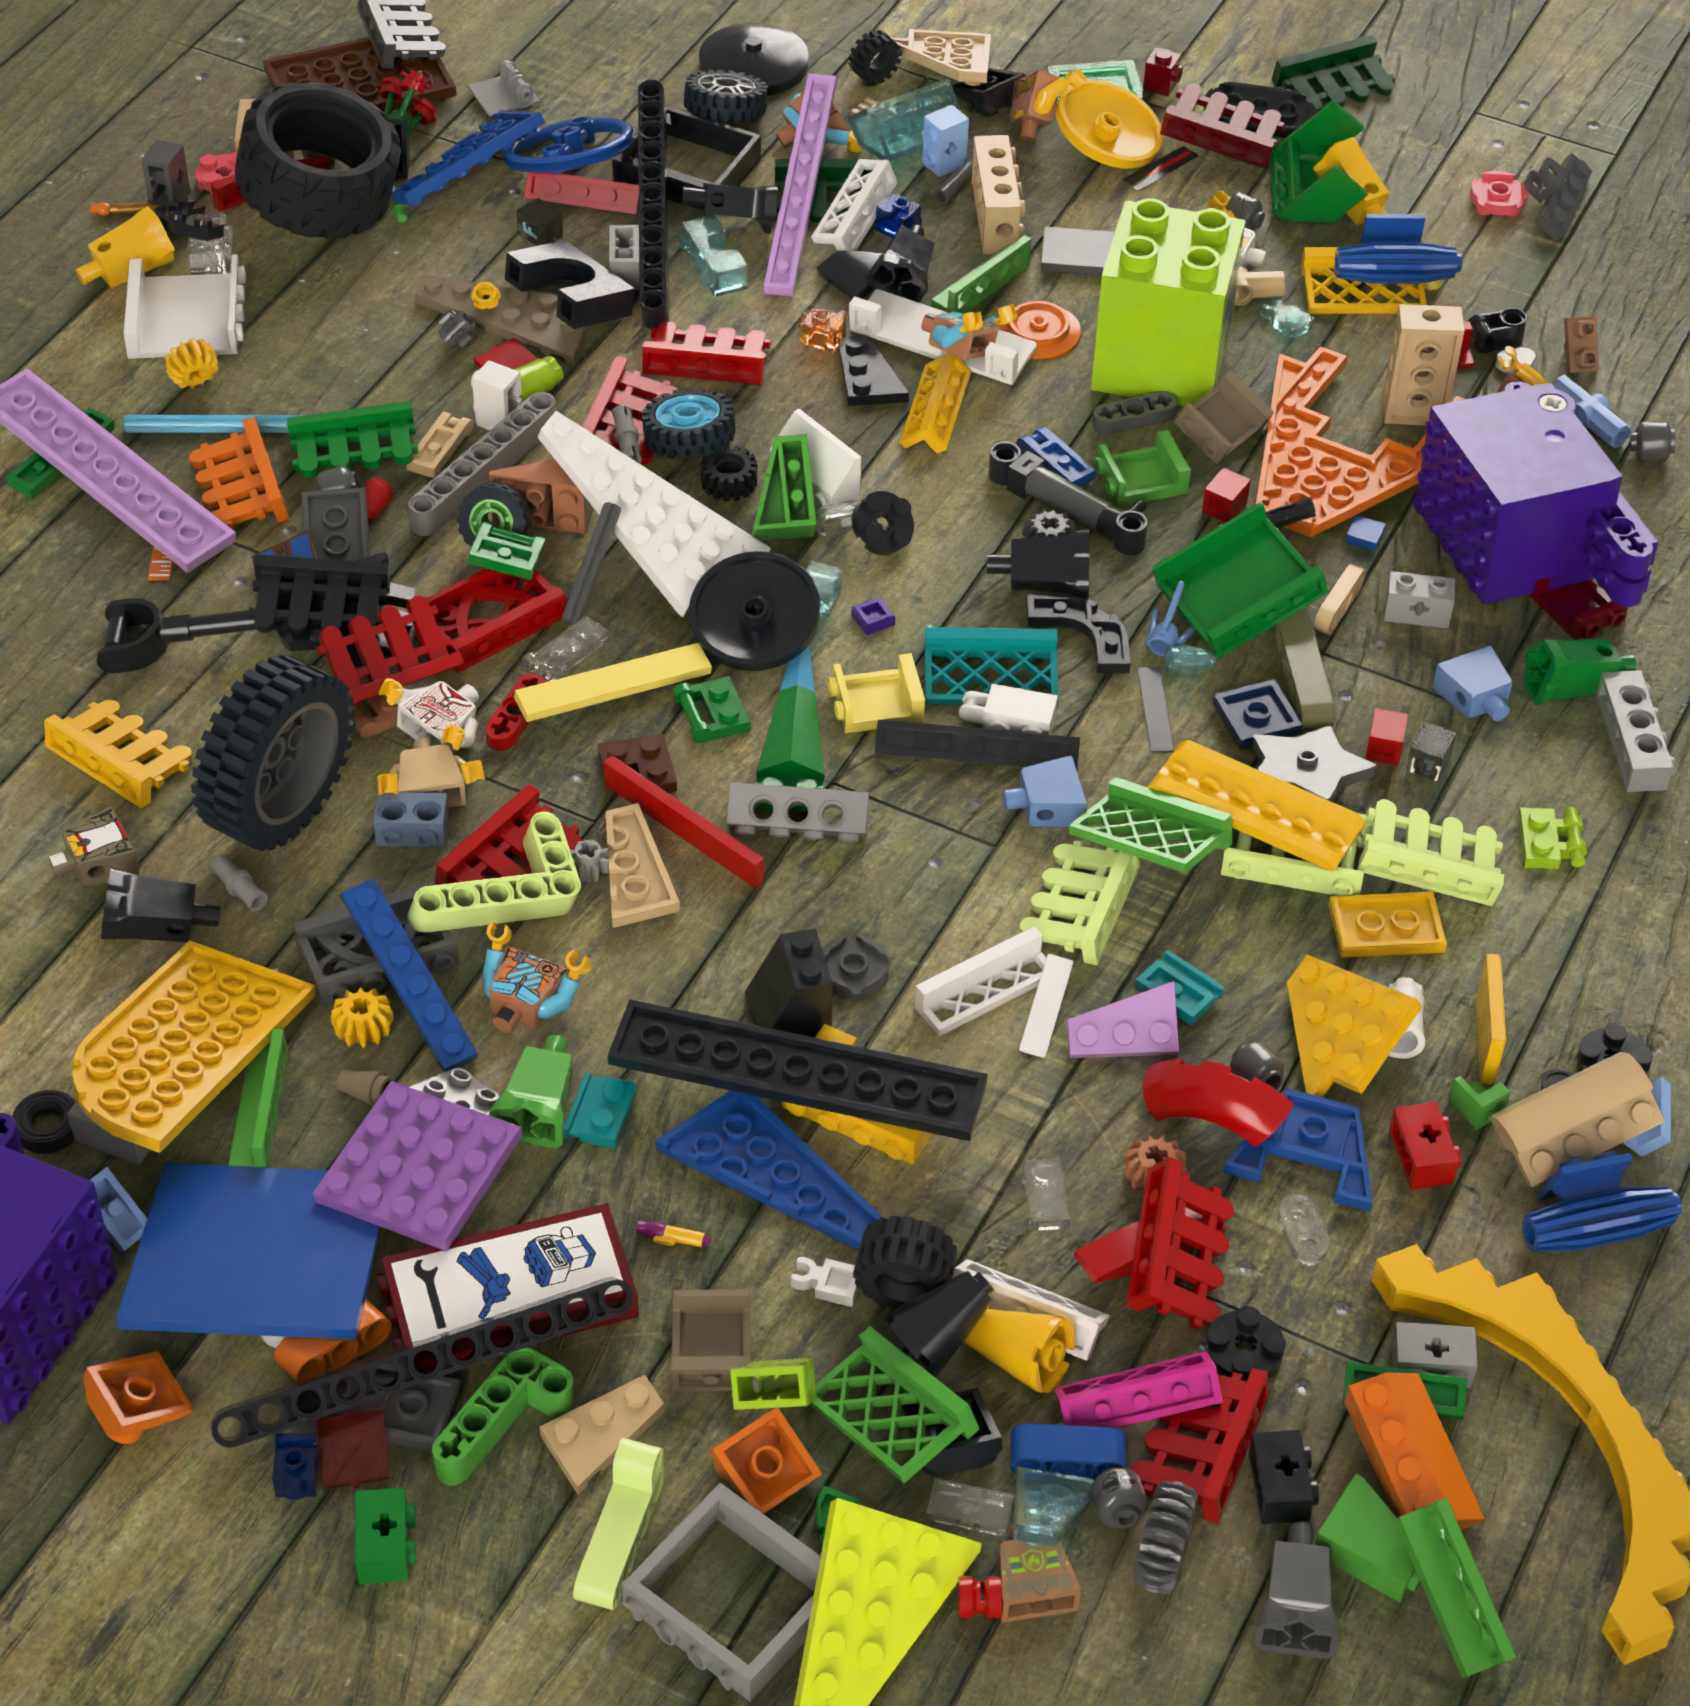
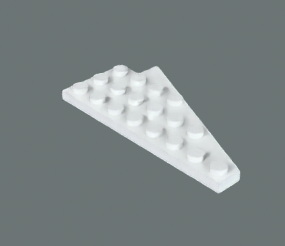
(658, 523)

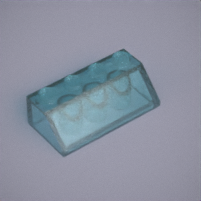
(897, 125)

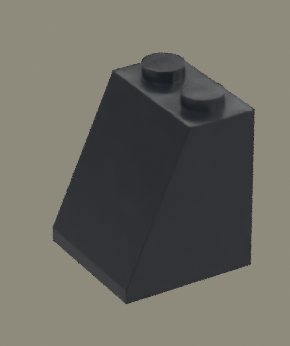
(792, 986)

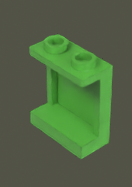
(1144, 472)

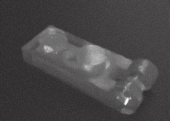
(566, 649)

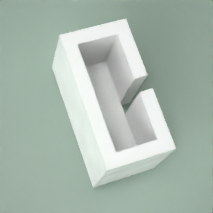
(495, 393)

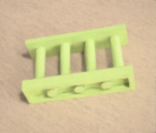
(1295, 873)

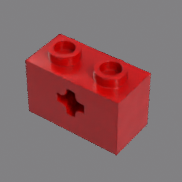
(1424, 1145)

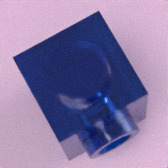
(896, 212)

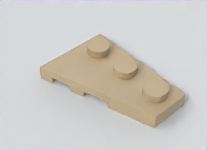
(590, 1434)

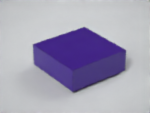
(873, 616)

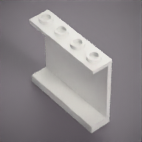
(183, 307)

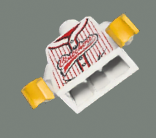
(435, 712)

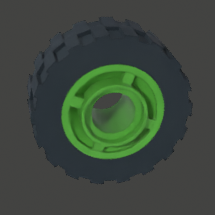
(493, 498)

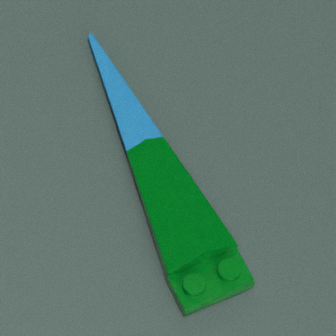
(793, 740)

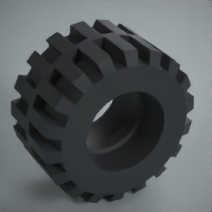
(903, 1260)

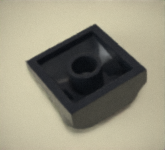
(991, 95)
(962, 1453)

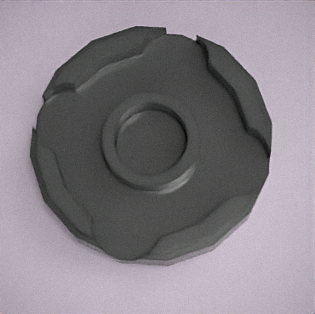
(856, 966)

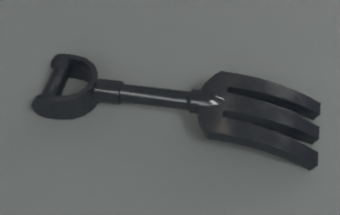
(122, 613)

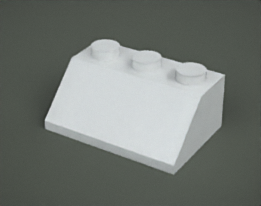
(832, 463)

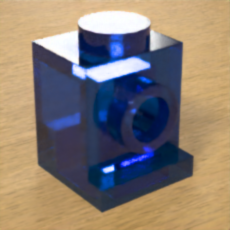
(296, 1465)

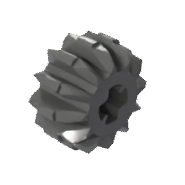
(1048, 525)

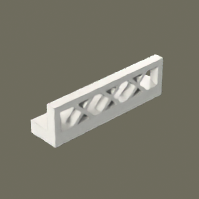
(862, 212)
(977, 977)
(1020, 1296)

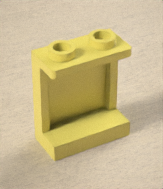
(877, 695)

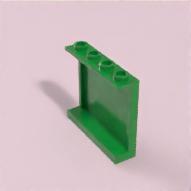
(1239, 581)

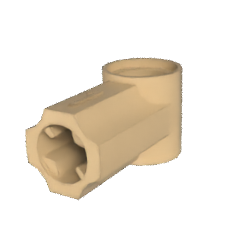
(1258, 285)

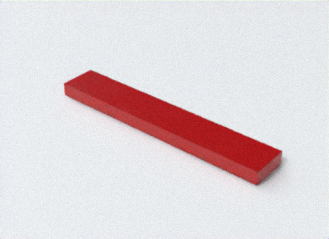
(684, 822)

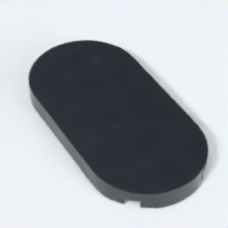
(1291, 104)

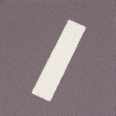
(1046, 1006)

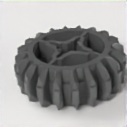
(1165, 1537)

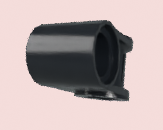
(1499, 329)

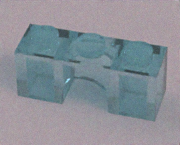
(705, 245)

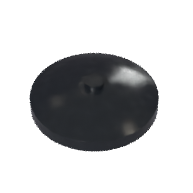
(758, 50)
(755, 611)

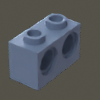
(411, 819)

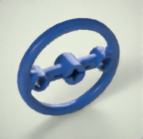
(569, 144)

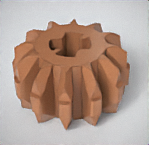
(1147, 1154)

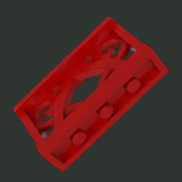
(485, 637)

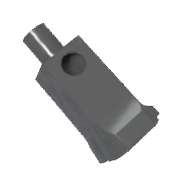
(1298, 1600)

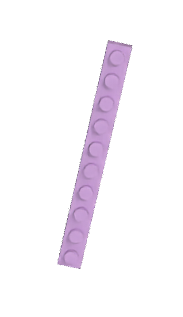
(800, 185)

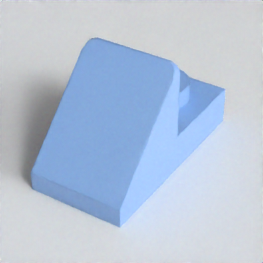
(120, 1213)

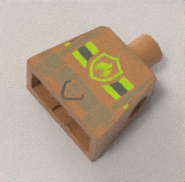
(1036, 1580)

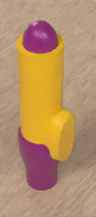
(669, 1235)

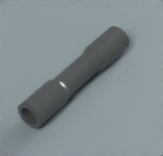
(953, 184)

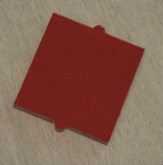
(353, 1449)

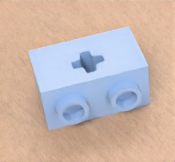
(945, 140)

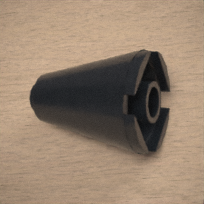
(941, 1319)

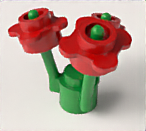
(393, 89)

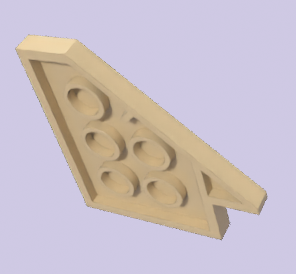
(949, 53)

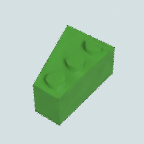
(787, 494)

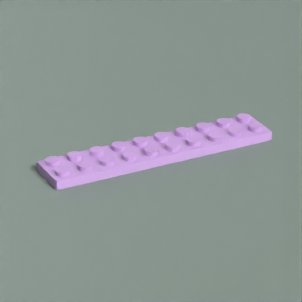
(111, 472)

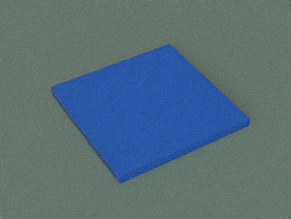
(248, 1256)

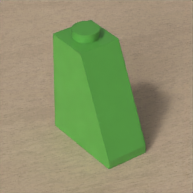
(1367, 1541)

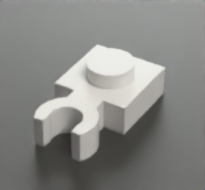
(831, 1282)

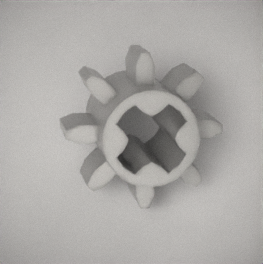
(590, 860)

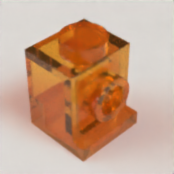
(822, 328)

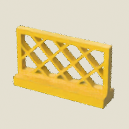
(1321, 262)

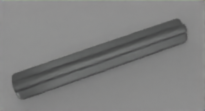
(591, 563)

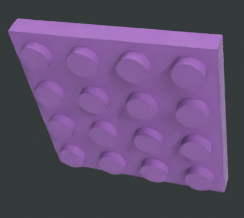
(418, 1165)

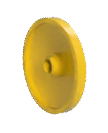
(1109, 124)

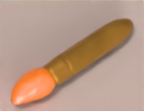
(122, 208)

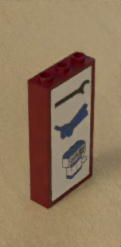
(500, 1272)

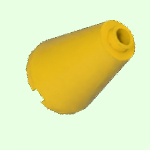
(1025, 1345)

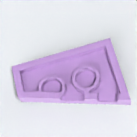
(1128, 1027)

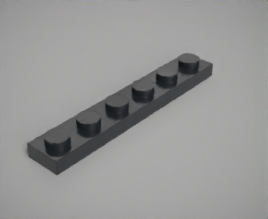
(972, 744)

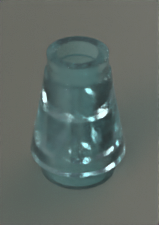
(1187, 659)

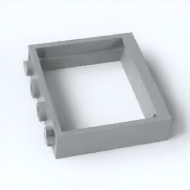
(699, 1646)

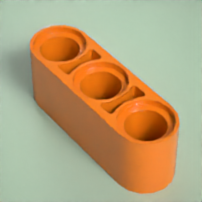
(310, 1357)

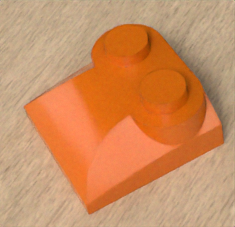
(134, 1396)
(765, 1462)

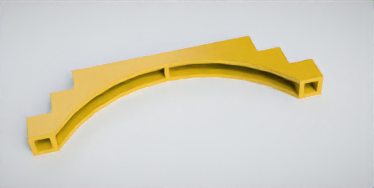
(1536, 1330)

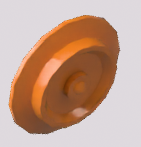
(1048, 325)

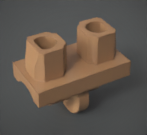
(1581, 344)

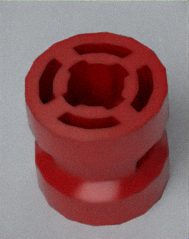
(970, 1597)

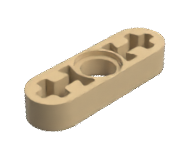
(1339, 599)

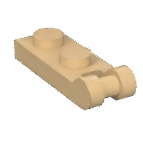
(440, 444)

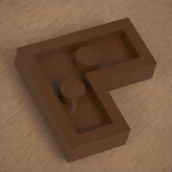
(646, 756)

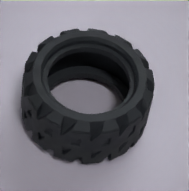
(324, 122)

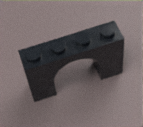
(594, 292)

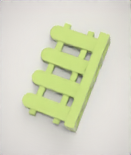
(1427, 869)
(1098, 914)

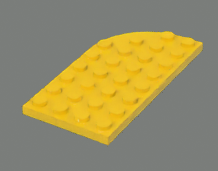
(180, 1042)

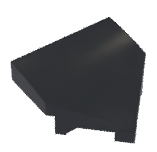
(848, 271)

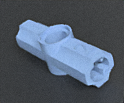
(1595, 413)

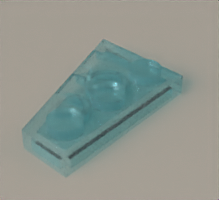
(1047, 1505)

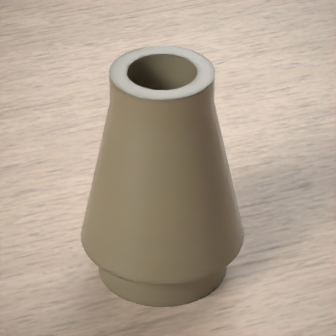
(363, 1085)

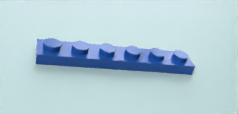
(409, 975)

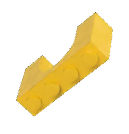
(893, 1140)

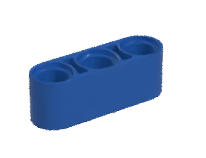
(1067, 1449)

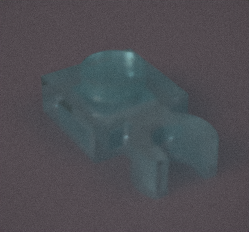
(1287, 320)

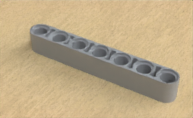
(496, 450)

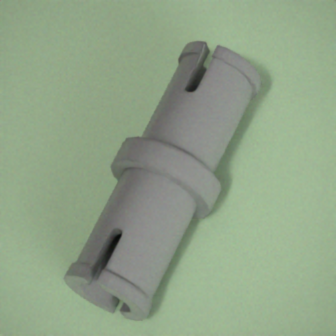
(626, 434)
(238, 883)

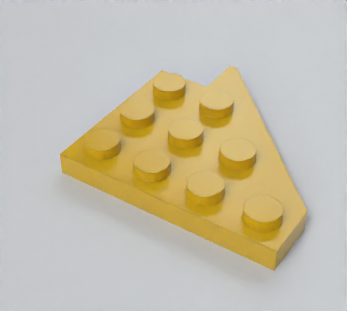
(1344, 1024)

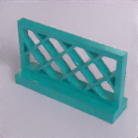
(990, 646)

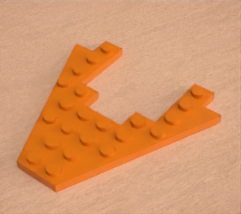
(1306, 465)

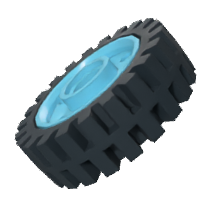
(688, 423)

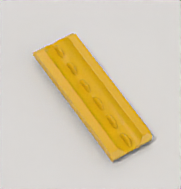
(1261, 804)

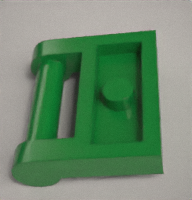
(506, 551)
(721, 705)

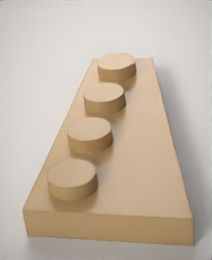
(636, 871)

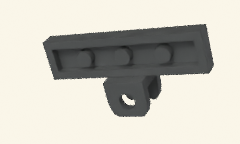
(1560, 190)

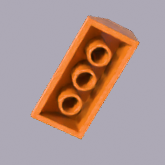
(1409, 1446)

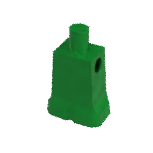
(1570, 668)

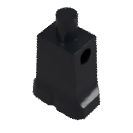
(736, 201)
(903, 265)
(1047, 564)
(152, 908)

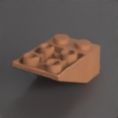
(550, 495)

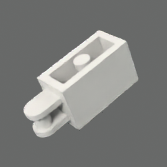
(1010, 709)

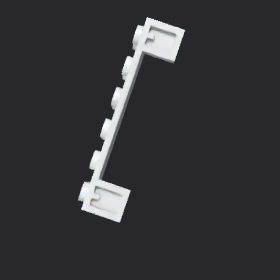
(899, 324)

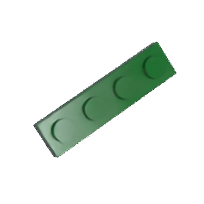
(38, 473)

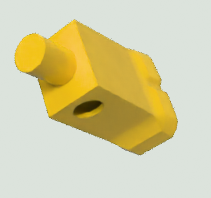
(1351, 160)
(137, 238)

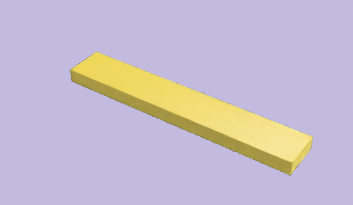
(612, 682)

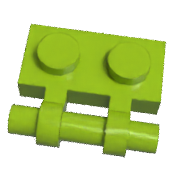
(1540, 837)

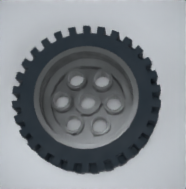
(273, 752)

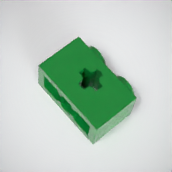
(380, 1556)

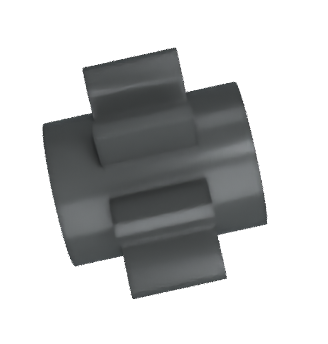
(457, 328)

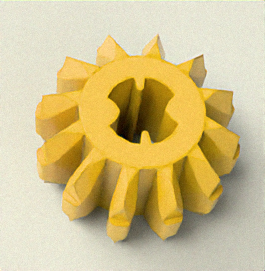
(191, 363)
(362, 1017)

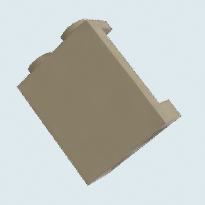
(1224, 418)
(709, 1337)

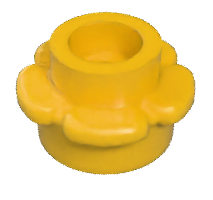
(483, 290)

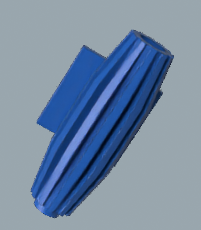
(1394, 253)
(1595, 1207)

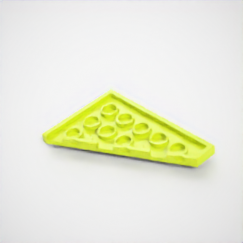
(872, 1600)

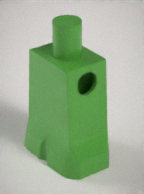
(539, 1093)

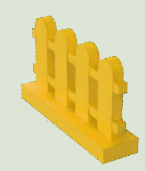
(115, 767)

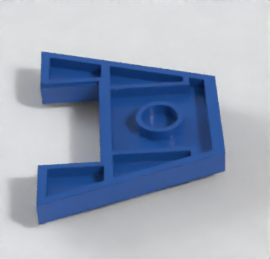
(1315, 1134)

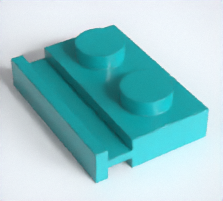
(1193, 989)
(600, 1110)

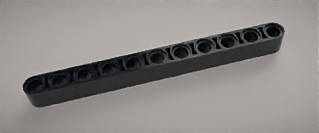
(653, 204)
(403, 1359)

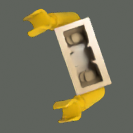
(431, 771)

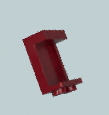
(1579, 607)

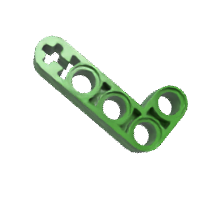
(460, 1451)

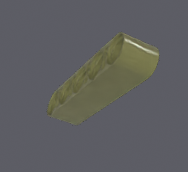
(1304, 671)

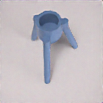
(1166, 633)

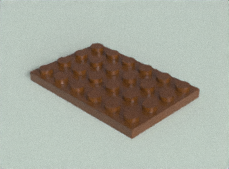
(357, 69)

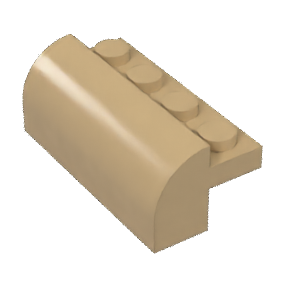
(1578, 1117)

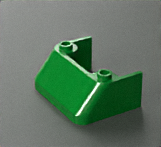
(1294, 183)

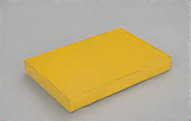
(1387, 924)
(1490, 1019)

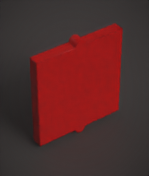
(509, 354)

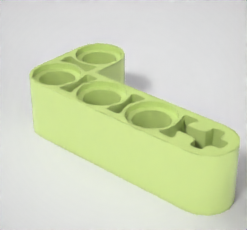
(622, 1524)

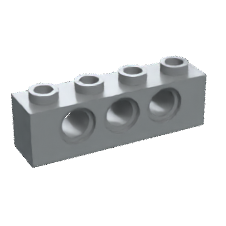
(1635, 731)
(746, 797)

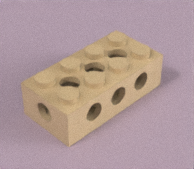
(997, 192)
(1419, 329)

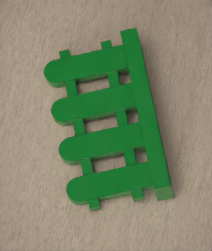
(350, 426)

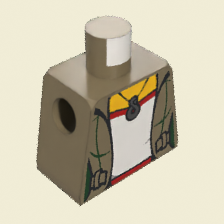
(94, 848)

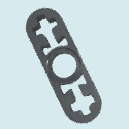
(1115, 417)

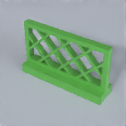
(1155, 811)
(919, 1388)

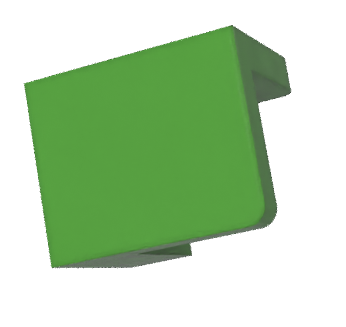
(1476, 1102)

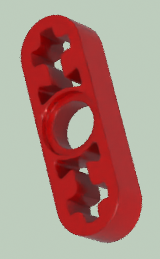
(515, 725)

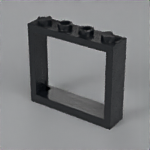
(703, 132)

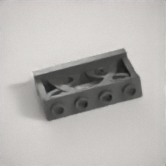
(334, 930)

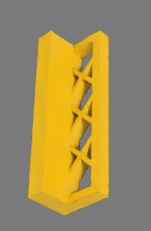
(936, 403)

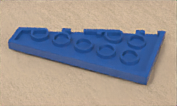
(471, 150)
(762, 1157)

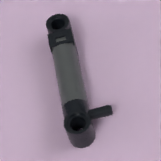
(1028, 476)

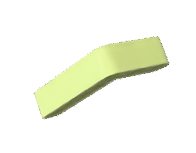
(543, 845)

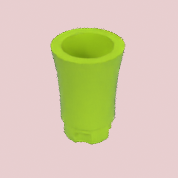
(539, 376)

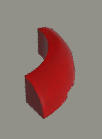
(1216, 1096)

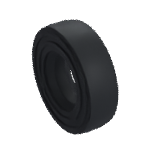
(35, 1105)

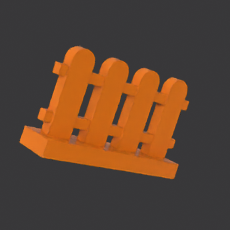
(243, 488)

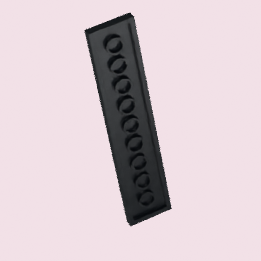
(799, 1069)

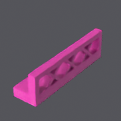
(1141, 1393)

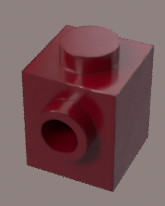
(1162, 71)

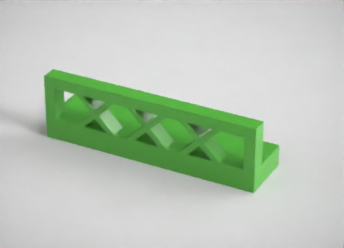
(985, 278)
(260, 1105)
(1454, 1588)

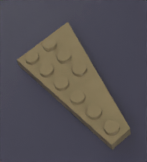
(519, 315)

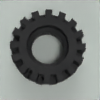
(866, 50)
(729, 484)

